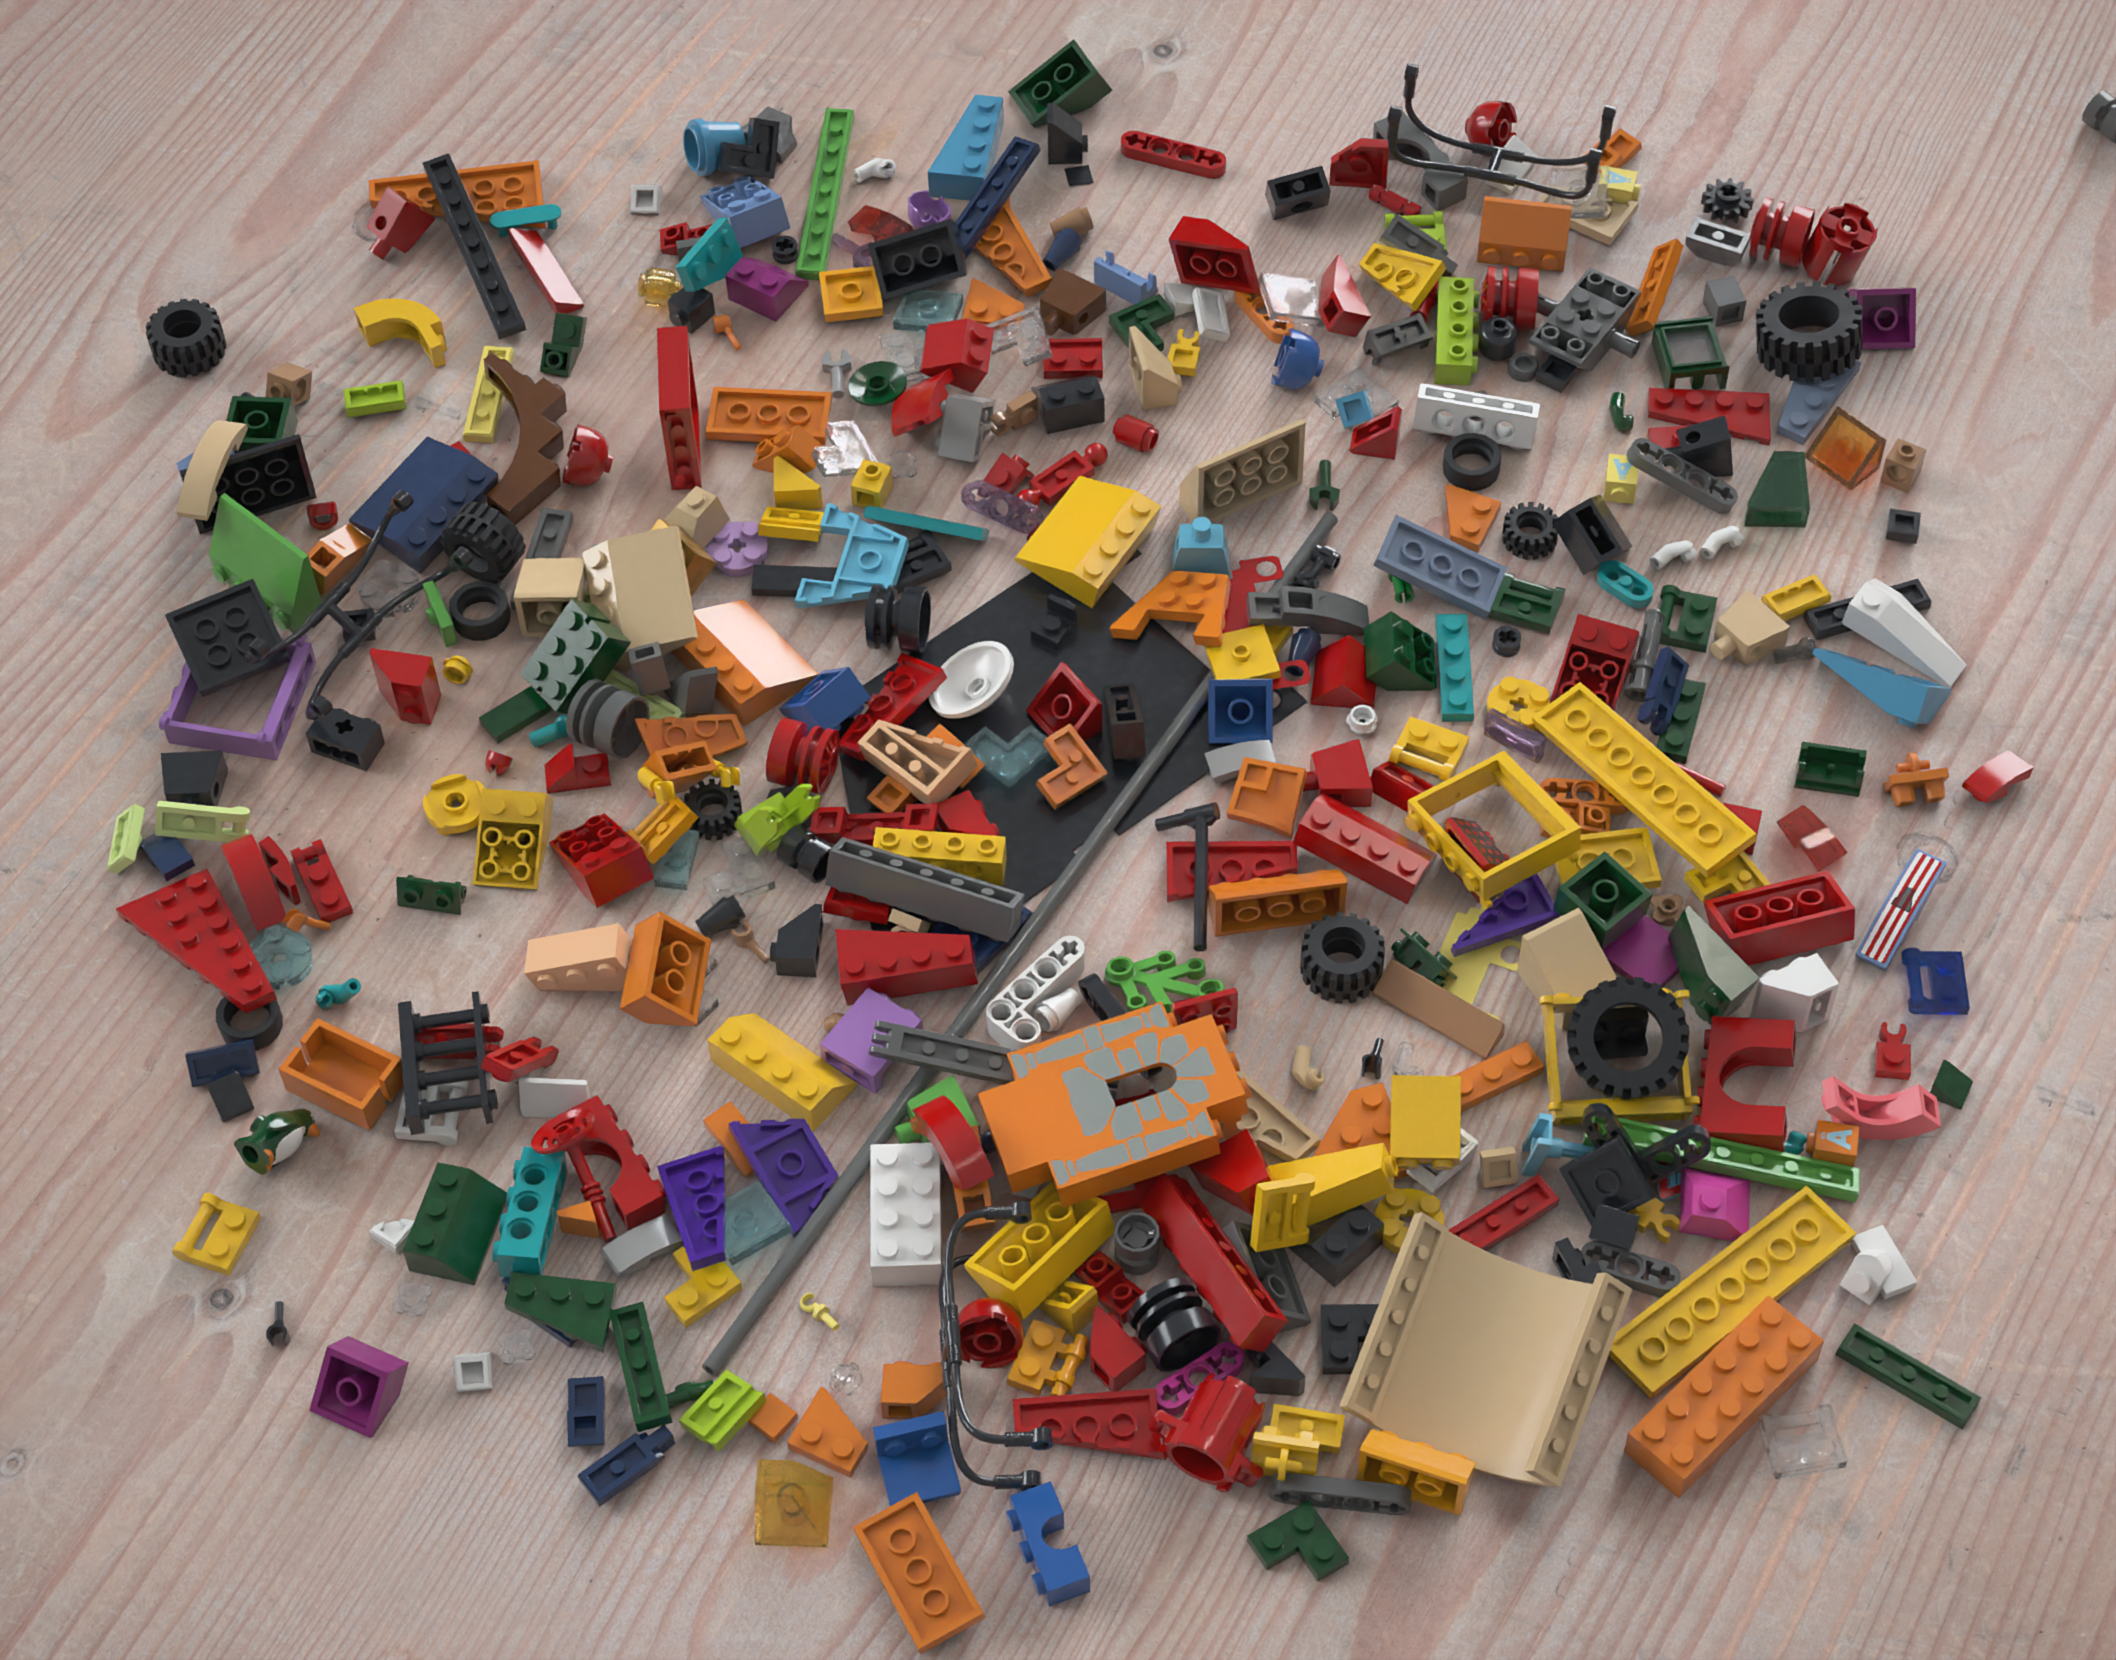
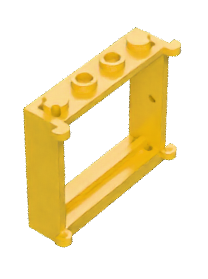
(1495, 770)
(1641, 1110)

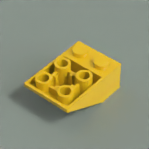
(512, 838)

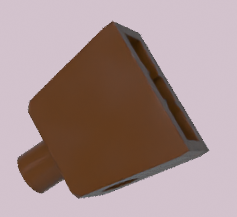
(1071, 303)

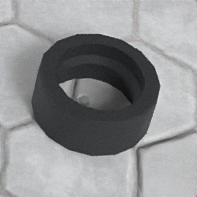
(1472, 444)
(480, 592)
(262, 1035)

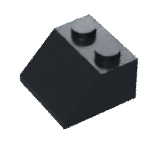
(1070, 403)
(1341, 1243)

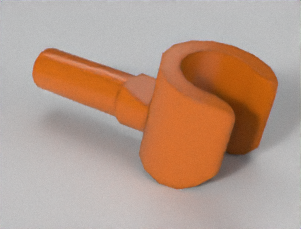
(723, 324)
(296, 919)

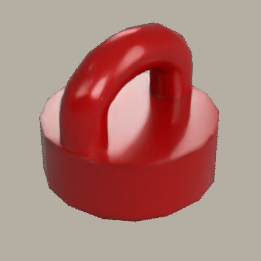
(322, 509)

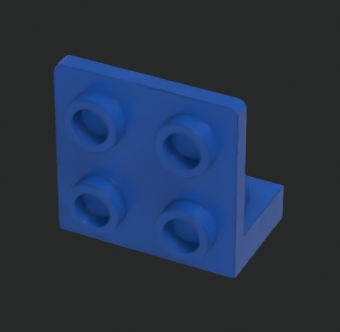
(916, 1459)

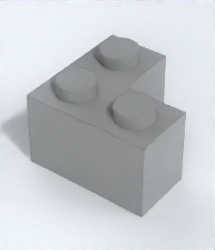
(964, 426)

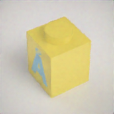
(1623, 185)
(1620, 480)

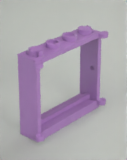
(264, 744)

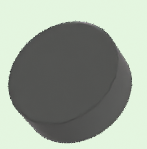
(1523, 367)

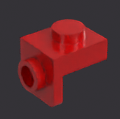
(1008, 473)

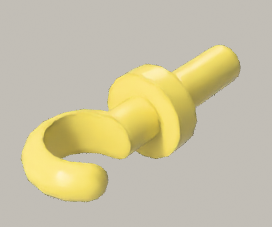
(820, 1312)

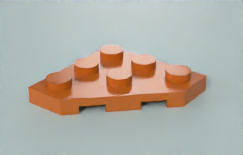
(1360, 1123)

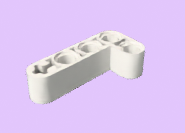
(1063, 963)

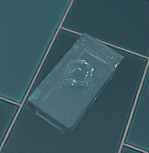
(677, 864)

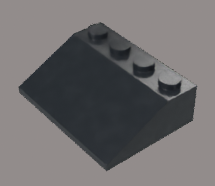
(264, 479)

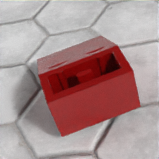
(1598, 658)
(602, 859)

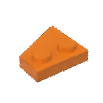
(1469, 516)

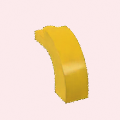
(402, 319)

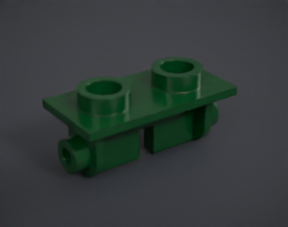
(430, 895)
(1413, 950)

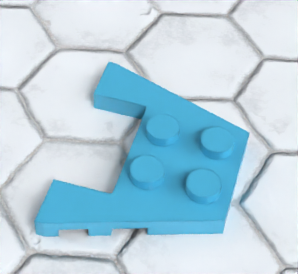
(868, 558)

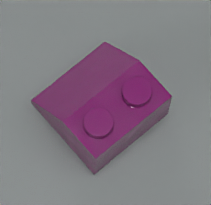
(763, 287)
(1887, 317)
(357, 1385)

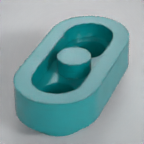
(1627, 584)

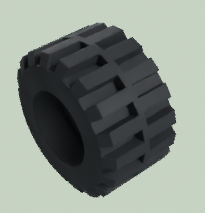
(186, 337)
(488, 537)
(1344, 935)

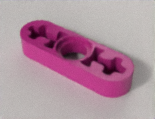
(1205, 1364)

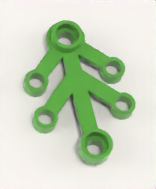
(1125, 974)

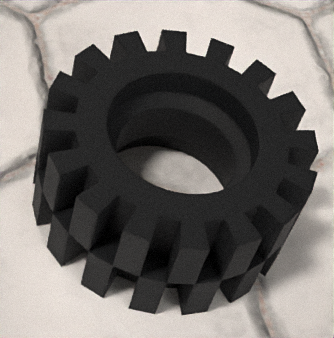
(1526, 543)
(714, 794)

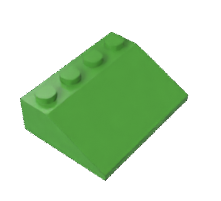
(249, 550)

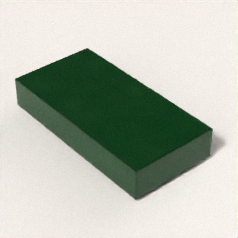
(514, 714)

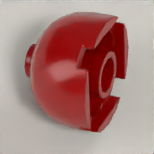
(1491, 123)
(586, 457)
(990, 1332)

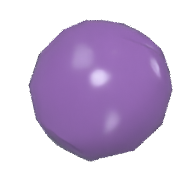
(926, 210)

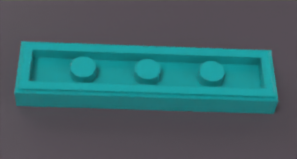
(926, 523)

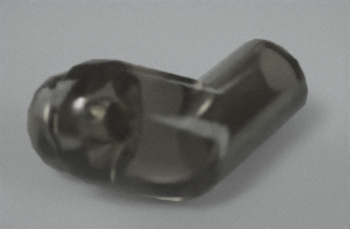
(1797, 652)

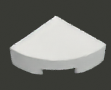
(392, 1234)

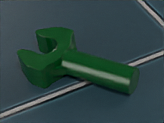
(1324, 489)

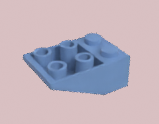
(750, 207)

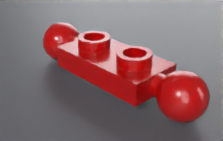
(1059, 477)

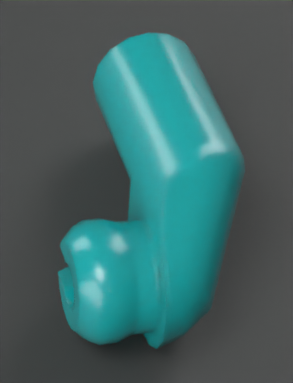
(337, 993)

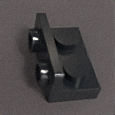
(1622, 1033)

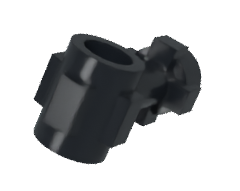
(1323, 558)

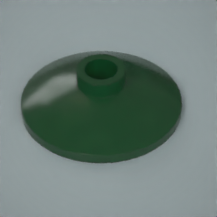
(877, 383)

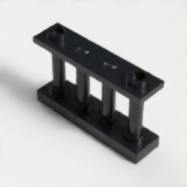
(415, 1052)

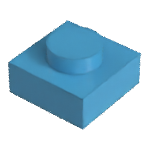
(1354, 409)

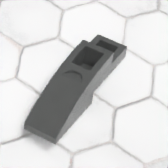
(1308, 608)

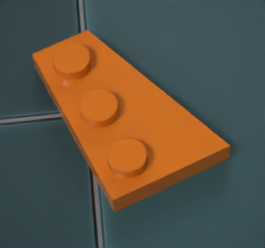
(719, 731)

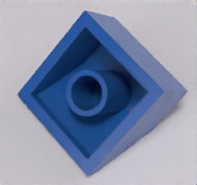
(827, 699)

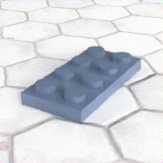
(1440, 566)

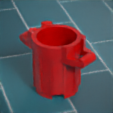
(1213, 1433)

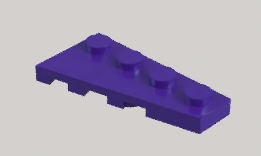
(698, 1204)

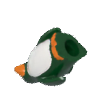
(275, 1138)

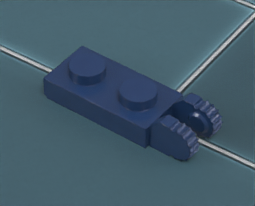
(1663, 691)

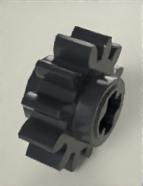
(1727, 200)

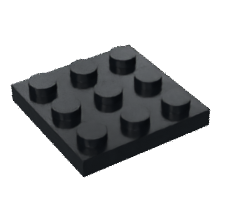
(217, 636)

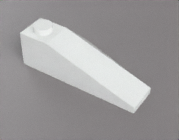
(1898, 628)

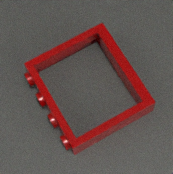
(679, 407)

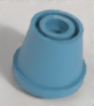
(703, 143)

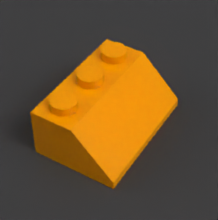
(1430, 1474)

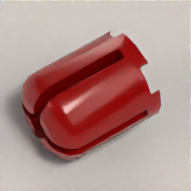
(1850, 245)

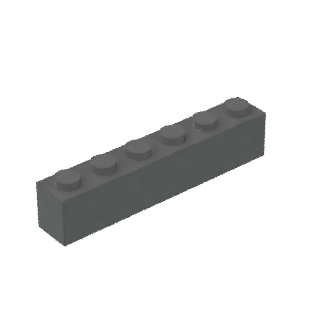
(924, 889)

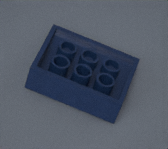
(440, 484)

